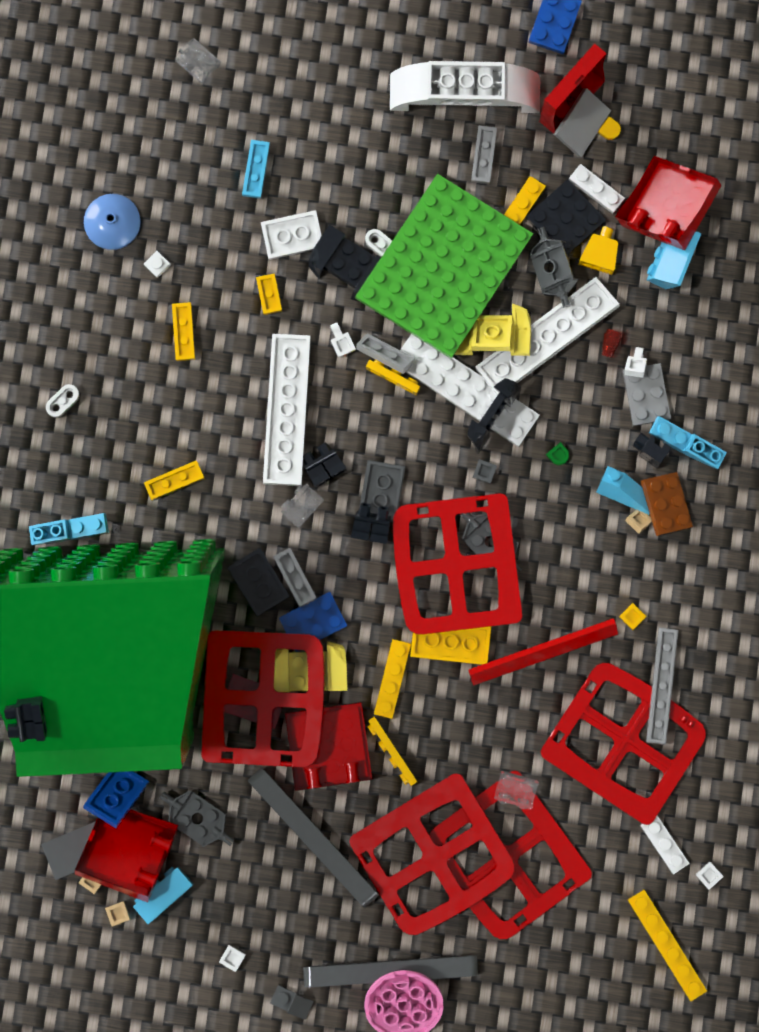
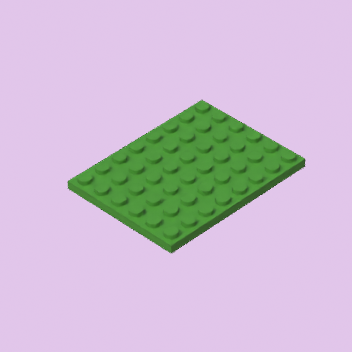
(444, 266)

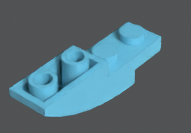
(687, 443)
(68, 529)

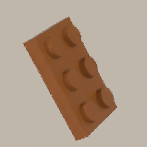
(666, 503)

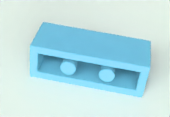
(163, 894)

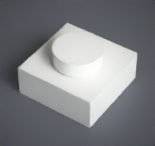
(157, 264)
(709, 875)
(232, 958)

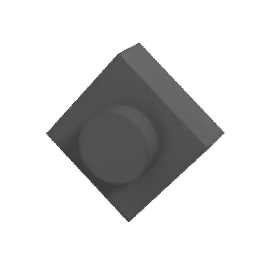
(484, 471)

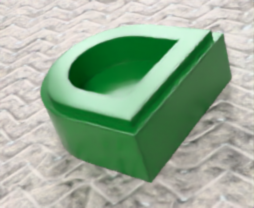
(558, 455)

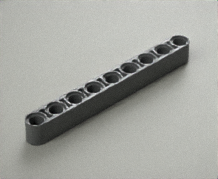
(313, 837)
(371, 971)

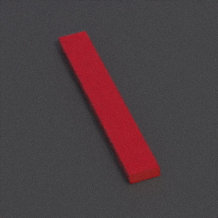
(543, 651)

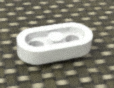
(382, 244)
(62, 401)

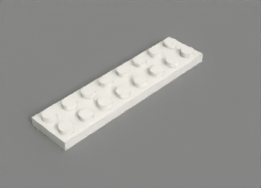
(552, 334)
(466, 389)
(286, 410)

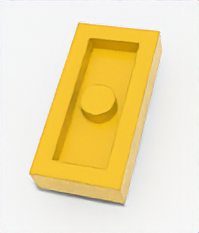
(269, 294)

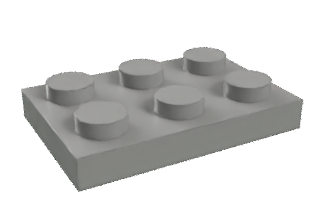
(647, 396)

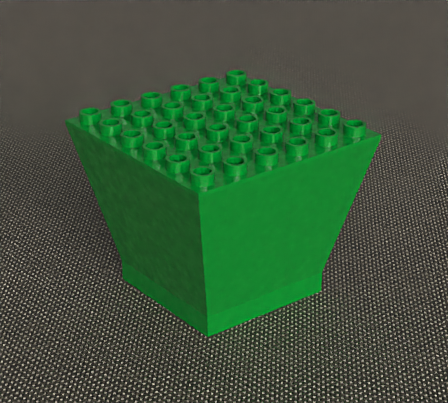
(109, 650)

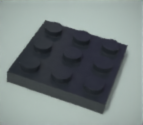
(566, 216)

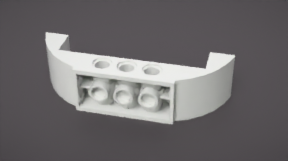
(465, 85)

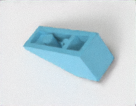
(622, 489)

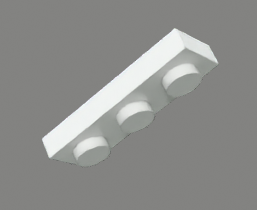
(596, 188)
(665, 845)

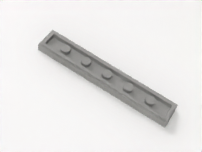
(662, 686)

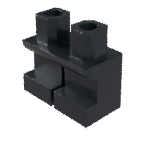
(650, 451)
(330, 461)
(363, 522)
(29, 717)

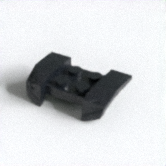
(342, 259)
(479, 432)

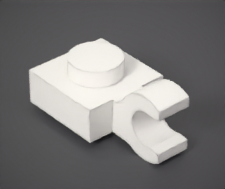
(342, 342)
(636, 365)

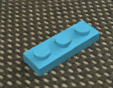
(256, 169)

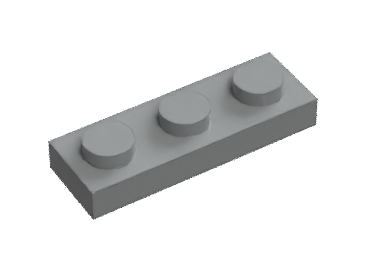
(484, 154)
(385, 353)
(295, 577)

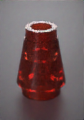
(610, 342)

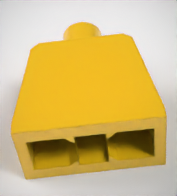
(600, 252)

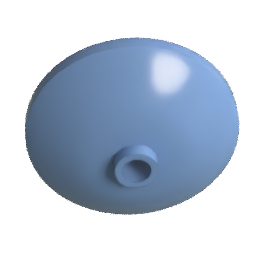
(115, 233)

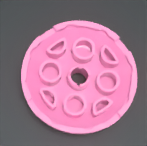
(389, 1013)

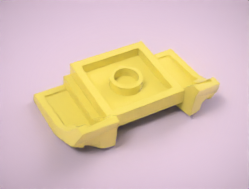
(500, 334)
(292, 669)

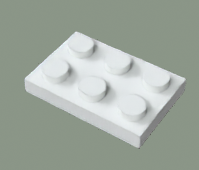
(291, 234)

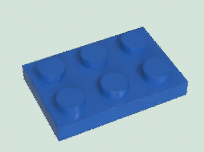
(554, 24)
(316, 618)
(115, 796)

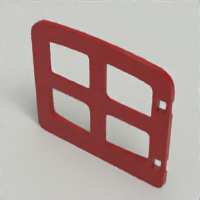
(455, 564)
(264, 698)
(625, 740)
(543, 829)
(433, 857)

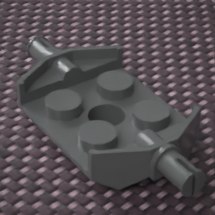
(561, 279)
(477, 531)
(185, 807)

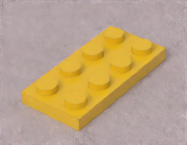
(460, 646)

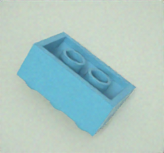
(671, 264)

